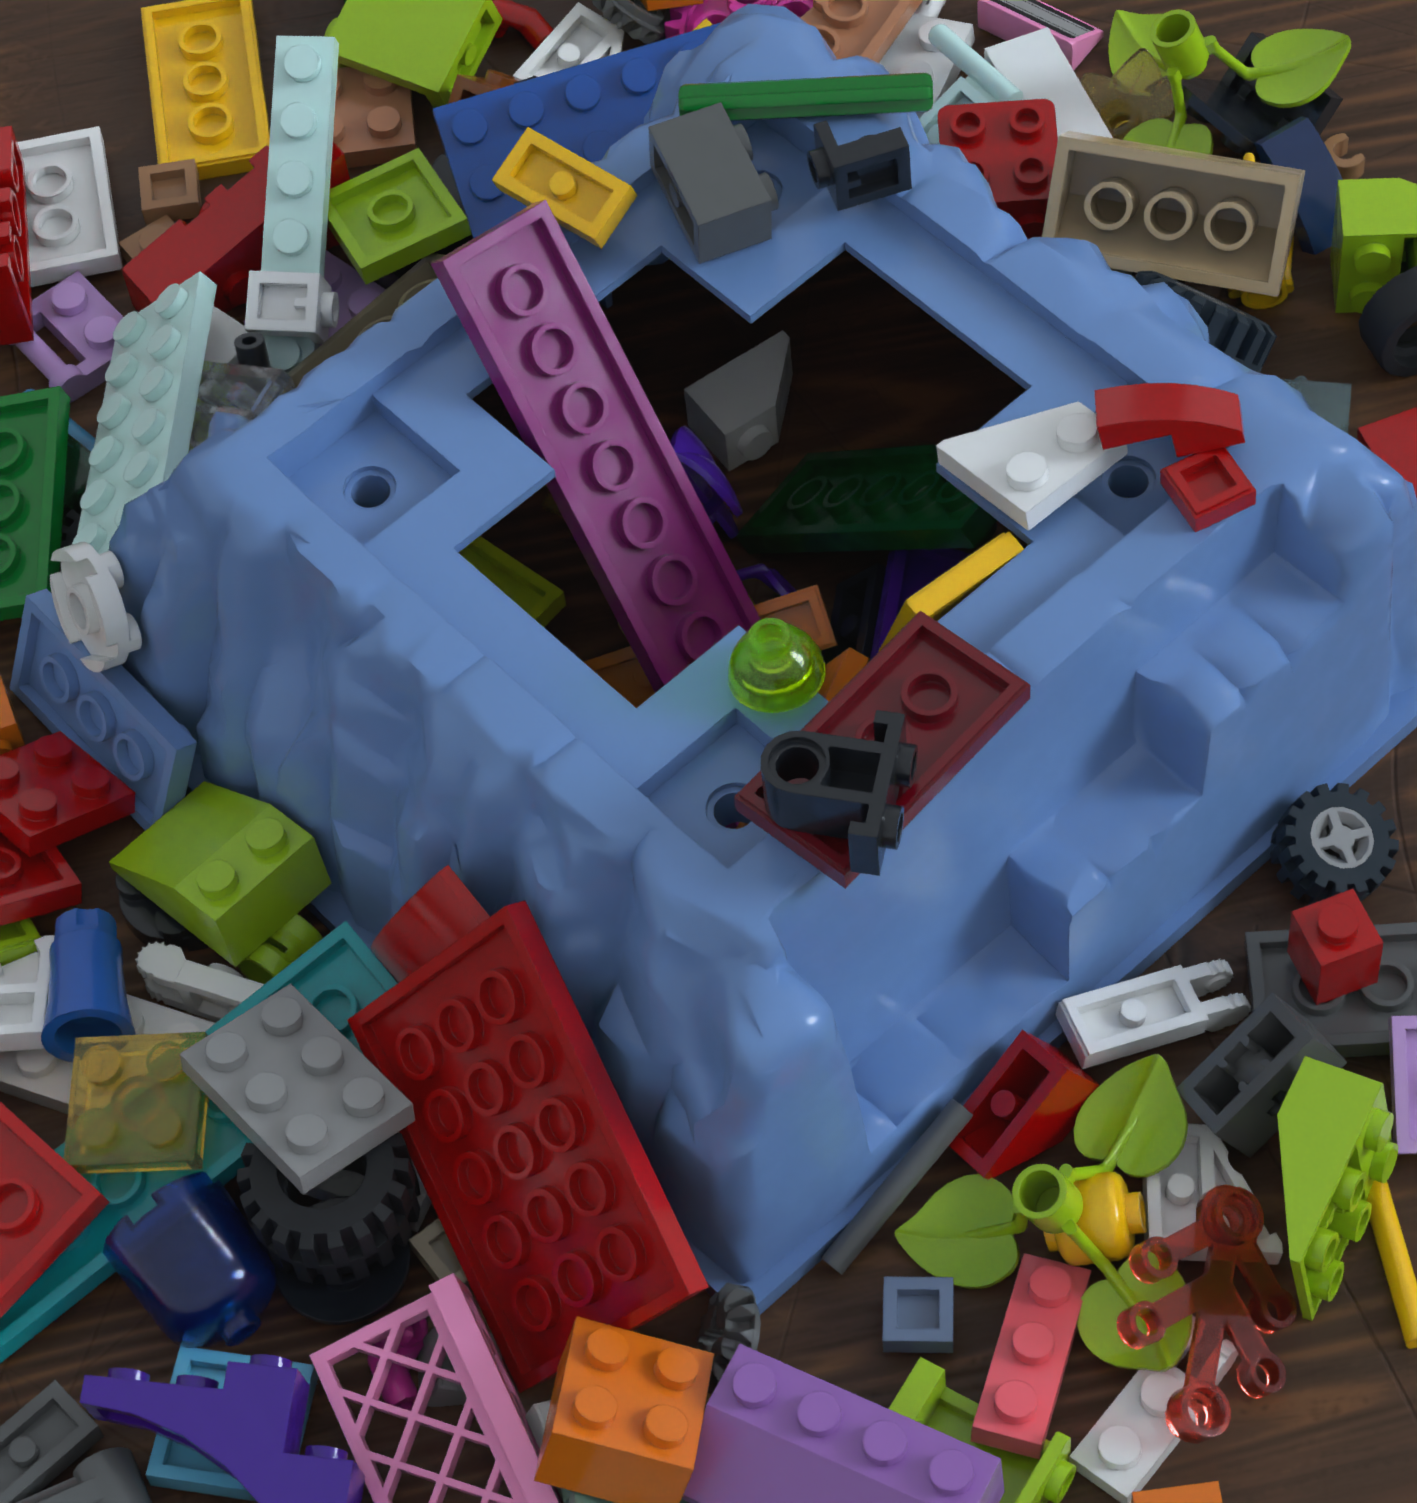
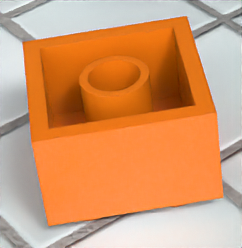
(624, 1415)

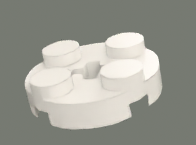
(92, 606)

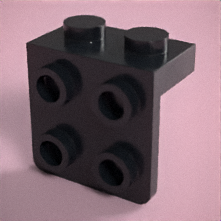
(1239, 112)

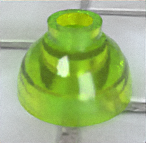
(775, 667)

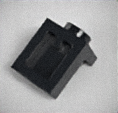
(862, 168)

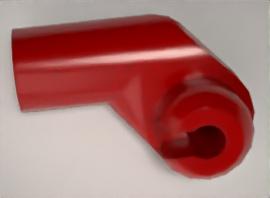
(523, 19)

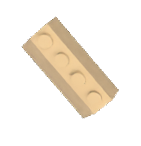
(1175, 211)

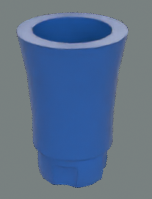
(85, 982)

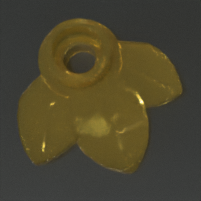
(1131, 95)

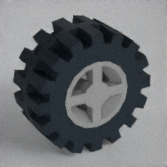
(1338, 823)

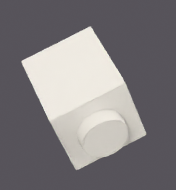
(743, 402)

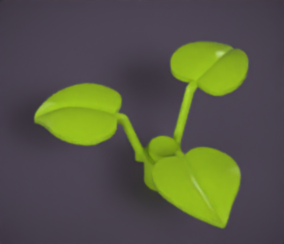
(1288, 68)
(972, 1221)

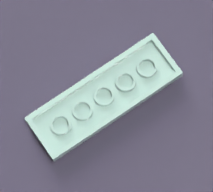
(146, 404)

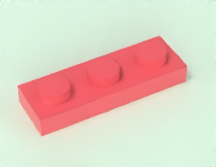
(1030, 1356)

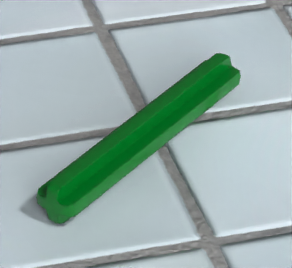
(812, 96)

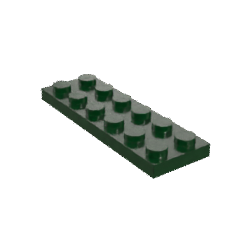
(866, 504)

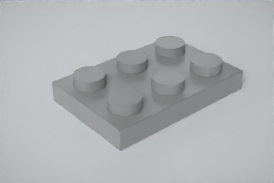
(297, 1088)

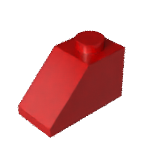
(1022, 1106)

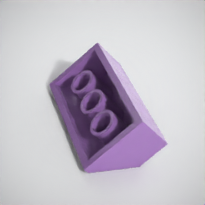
(803, 1440)

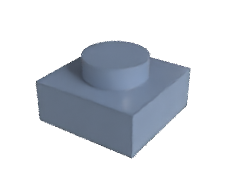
(918, 1314)

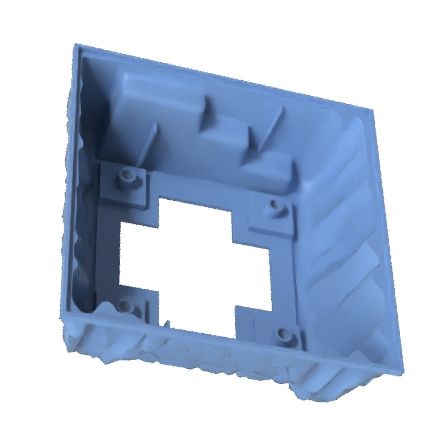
(744, 1002)

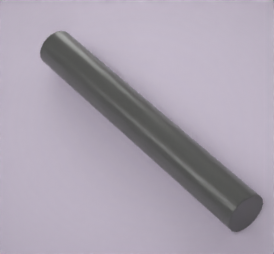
(897, 1186)

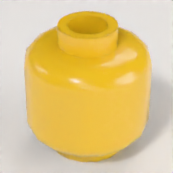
(1108, 1219)

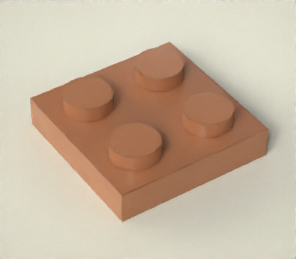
(372, 118)

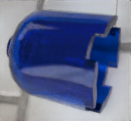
(195, 1264)

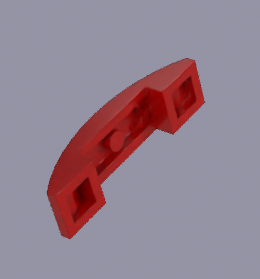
(427, 924)

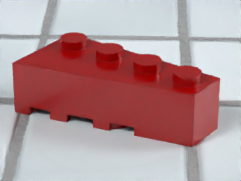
(219, 242)
(15, 278)

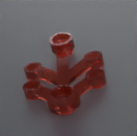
(1216, 1306)

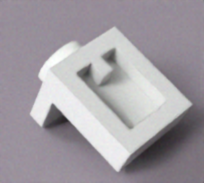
(291, 305)

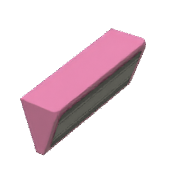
(1019, 17)

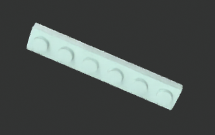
(299, 170)

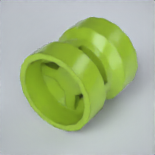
(280, 950)

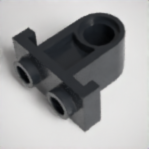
(849, 786)

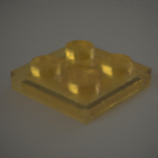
(134, 1105)

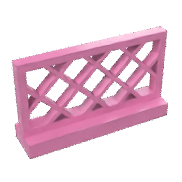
(477, 1370)

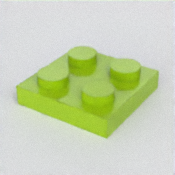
(394, 216)

